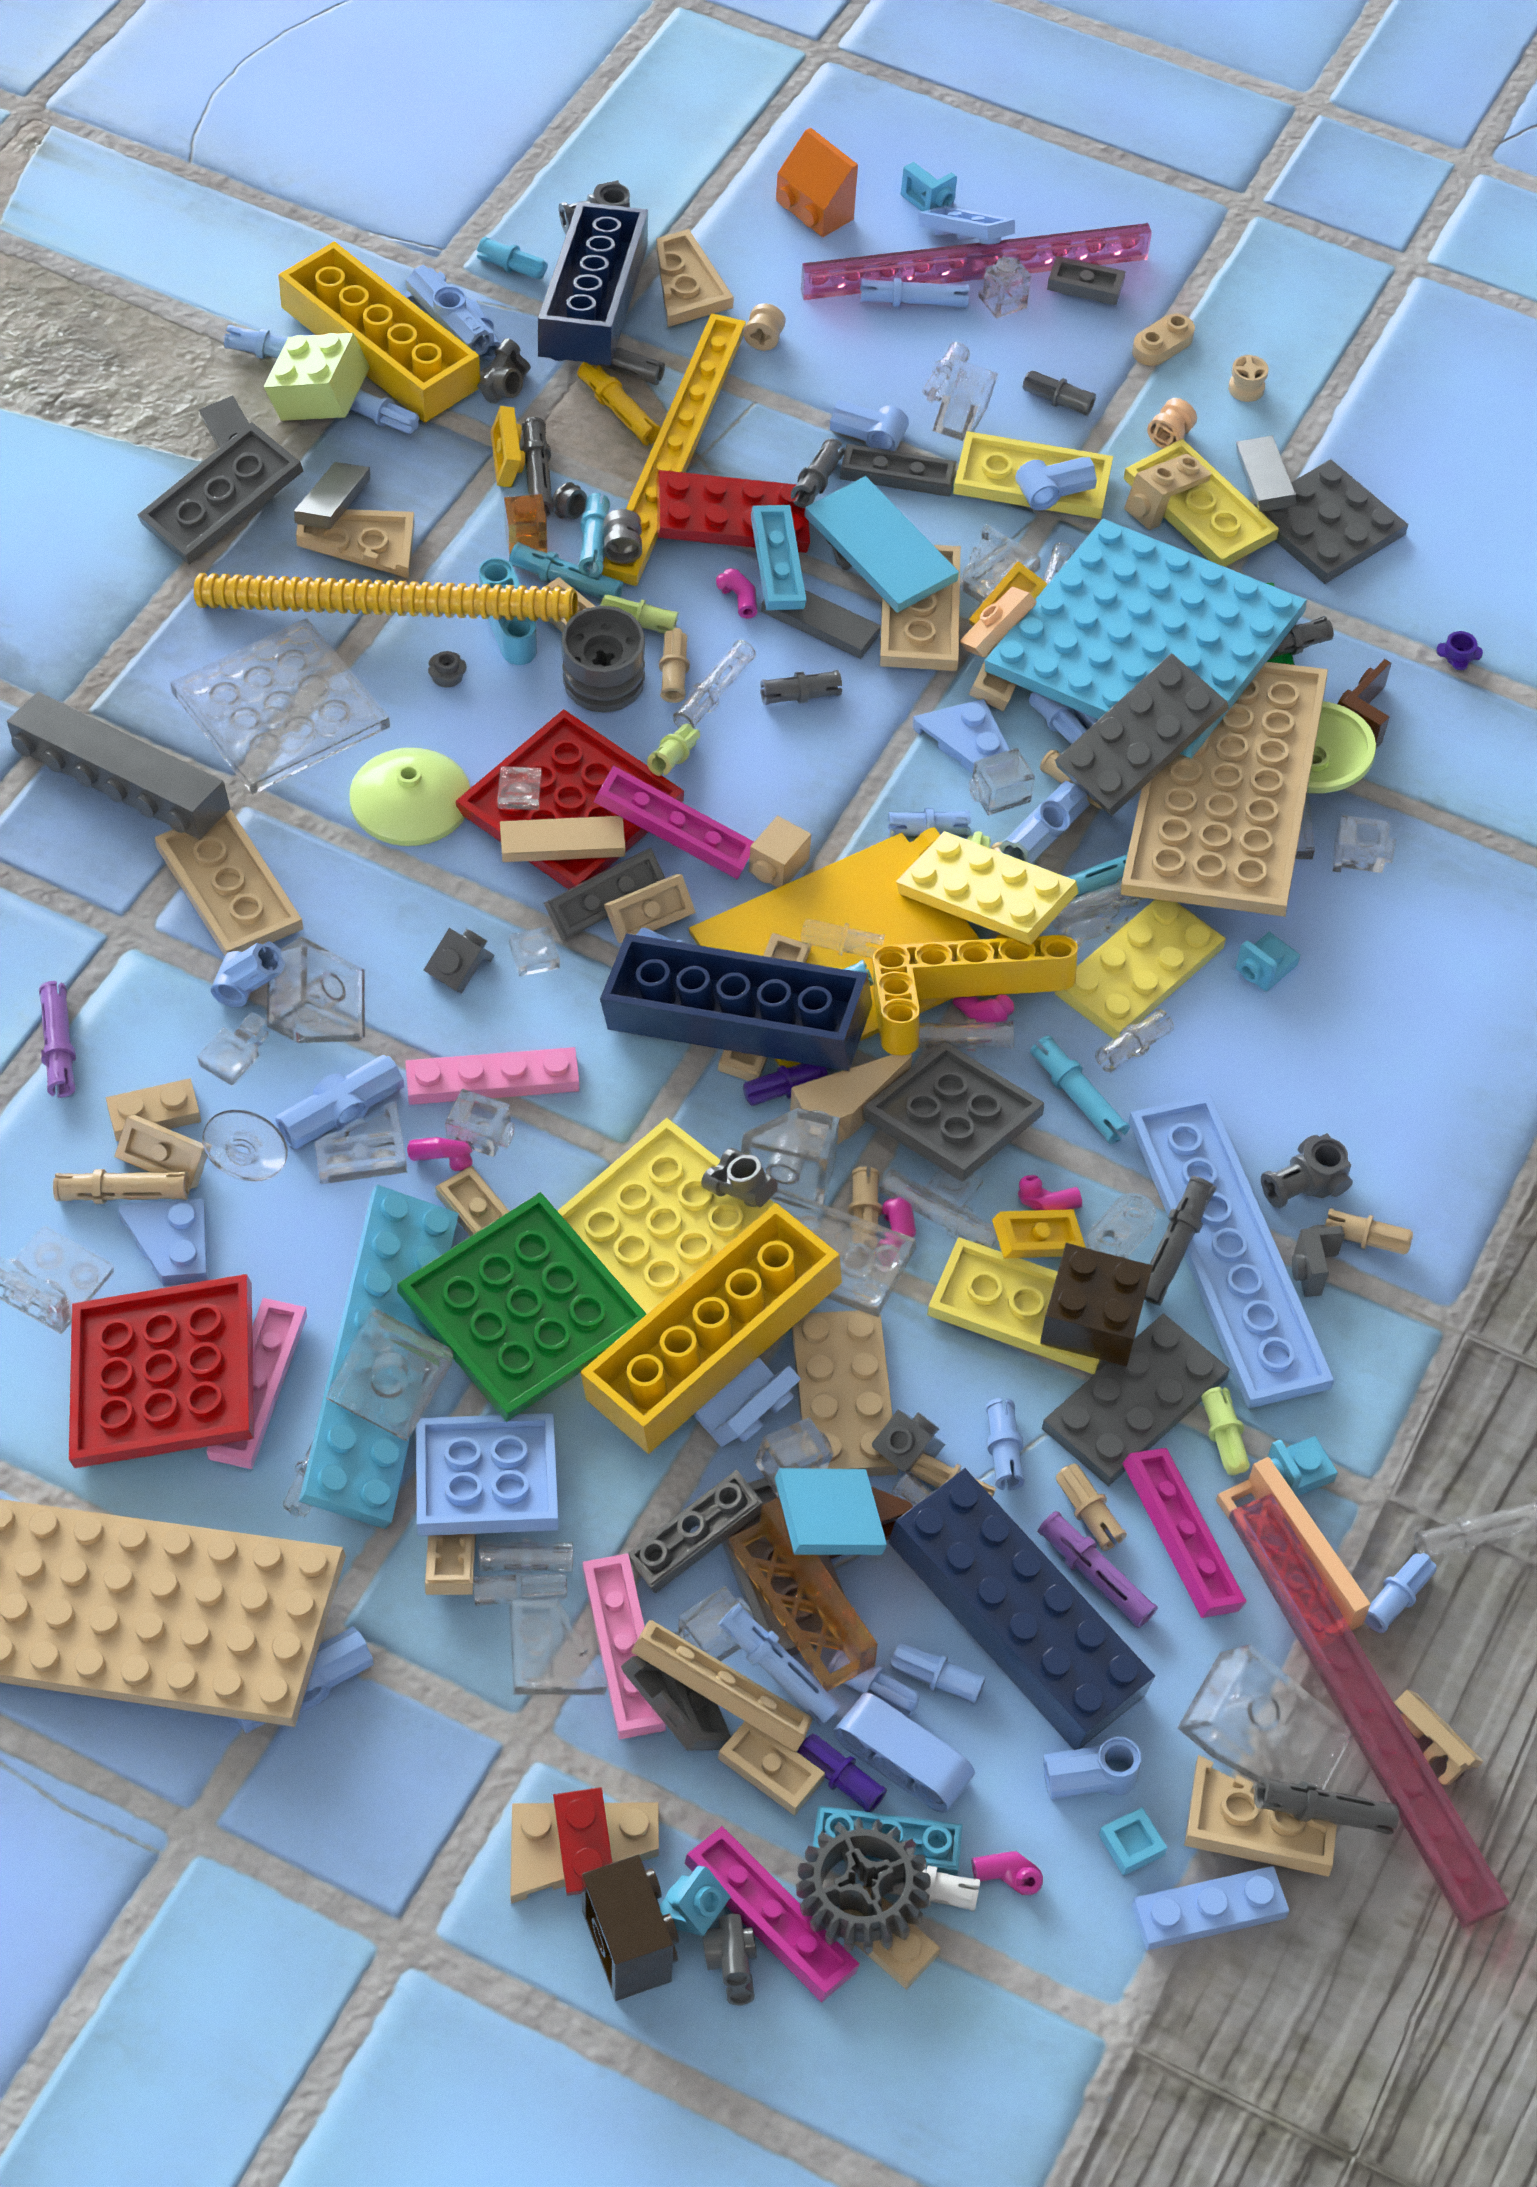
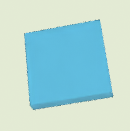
(830, 1511)

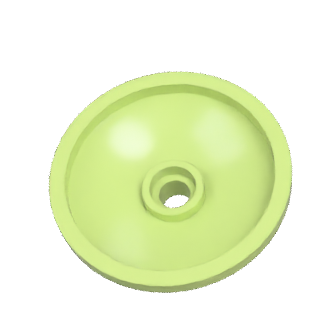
(1342, 750)
(408, 796)

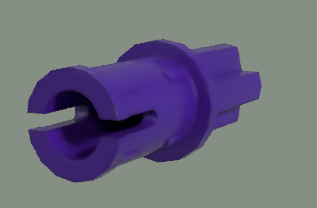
(780, 1082)
(843, 1773)

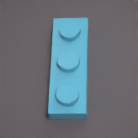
(778, 557)

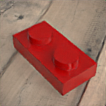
(581, 1834)

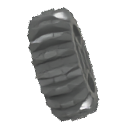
(897, 1867)

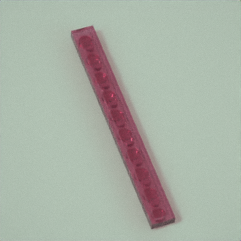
(969, 261)
(1369, 1712)

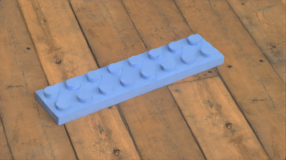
(1233, 1255)

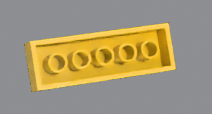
(403, 345)
(711, 1327)

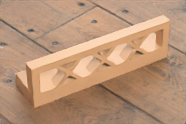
(1342, 1587)

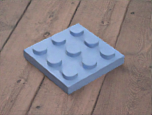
(486, 1474)

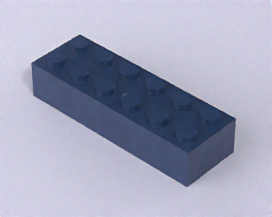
(593, 283)
(737, 1001)
(1021, 1609)

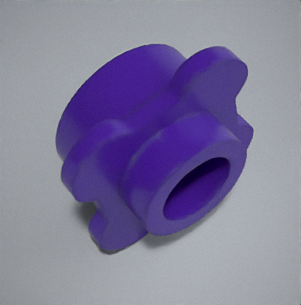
(1460, 649)

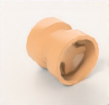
(1172, 423)

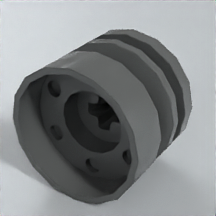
(603, 658)

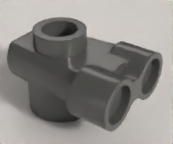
(505, 373)
(741, 1178)
(730, 1949)

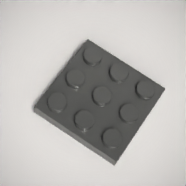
(1334, 522)
(953, 1111)

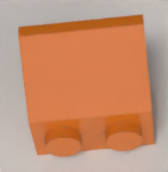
(818, 184)

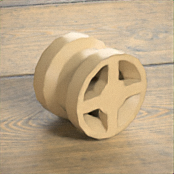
(764, 327)
(1248, 378)

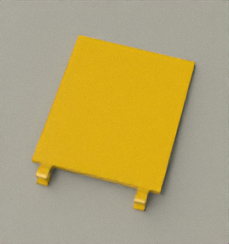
(849, 891)

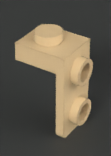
(1157, 484)

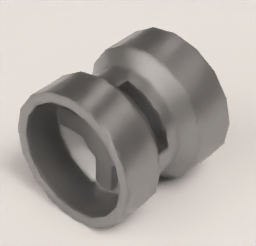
(622, 537)

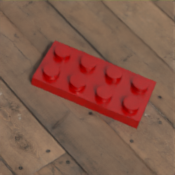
(720, 508)

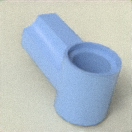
(878, 428)
(1046, 484)
(246, 972)
(1087, 1769)

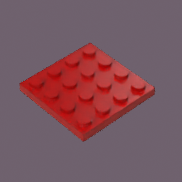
(573, 770)
(161, 1371)

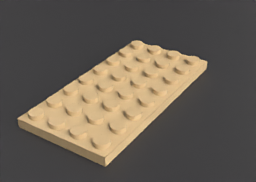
(1232, 816)
(161, 1611)

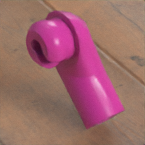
(746, 592)
(985, 1011)
(437, 1148)
(1038, 1198)
(900, 1216)
(1011, 1869)

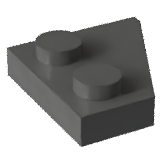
(686, 1713)

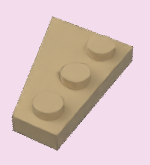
(689, 280)
(366, 538)
(1229, 1823)
(536, 1846)

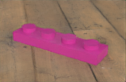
(674, 822)
(1184, 1532)
(774, 1915)

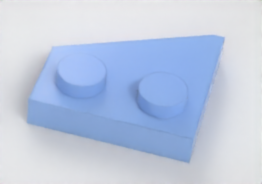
(963, 732)
(170, 1237)

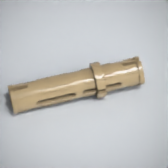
(112, 1186)

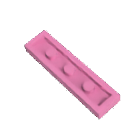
(492, 1075)
(274, 1344)
(617, 1628)

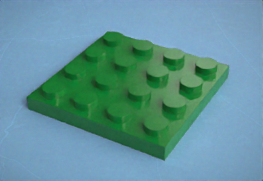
(521, 1305)

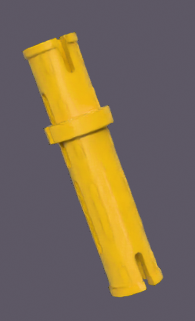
(610, 393)

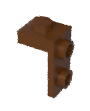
(1358, 700)

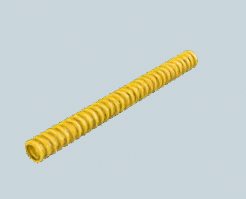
(385, 597)

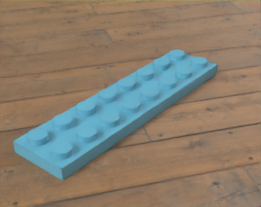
(353, 1462)

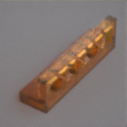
(820, 1589)

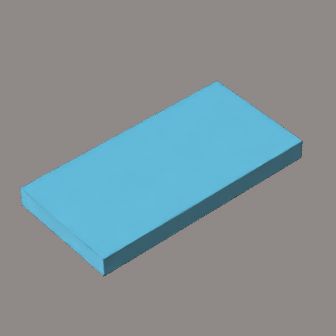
(881, 544)

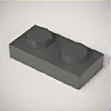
(1086, 280)

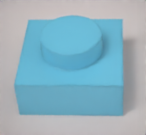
(1132, 1841)

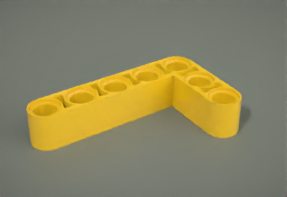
(961, 970)

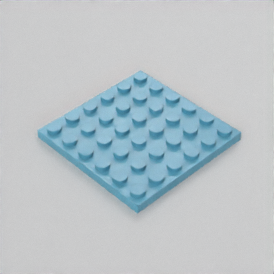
(1128, 607)

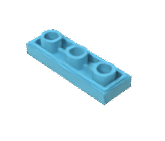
(934, 1839)

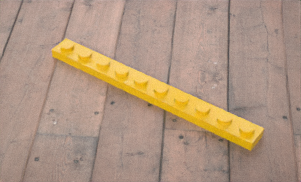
(681, 431)

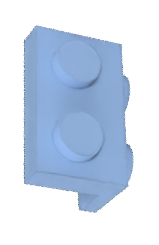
(741, 1403)

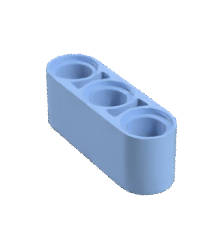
(904, 1752)

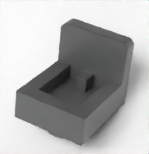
(458, 958)
(1309, 1256)
(906, 1439)

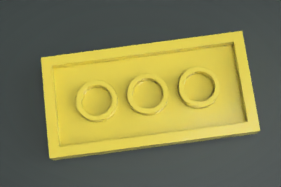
(990, 467)
(1213, 513)
(987, 887)
(1141, 966)
(1000, 1300)

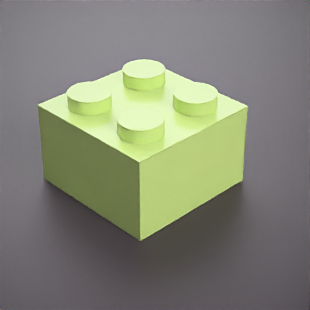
(317, 376)

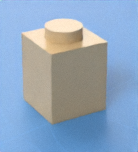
(779, 852)

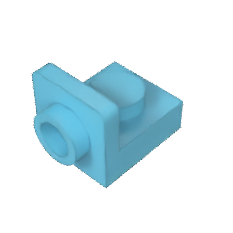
(925, 190)
(1266, 961)
(1303, 1465)
(695, 1901)

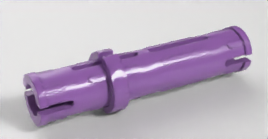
(58, 1051)
(1097, 1569)

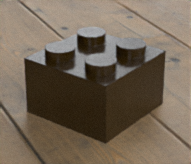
(1096, 1304)
(628, 1926)

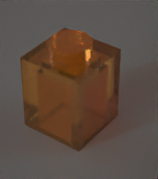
(526, 522)

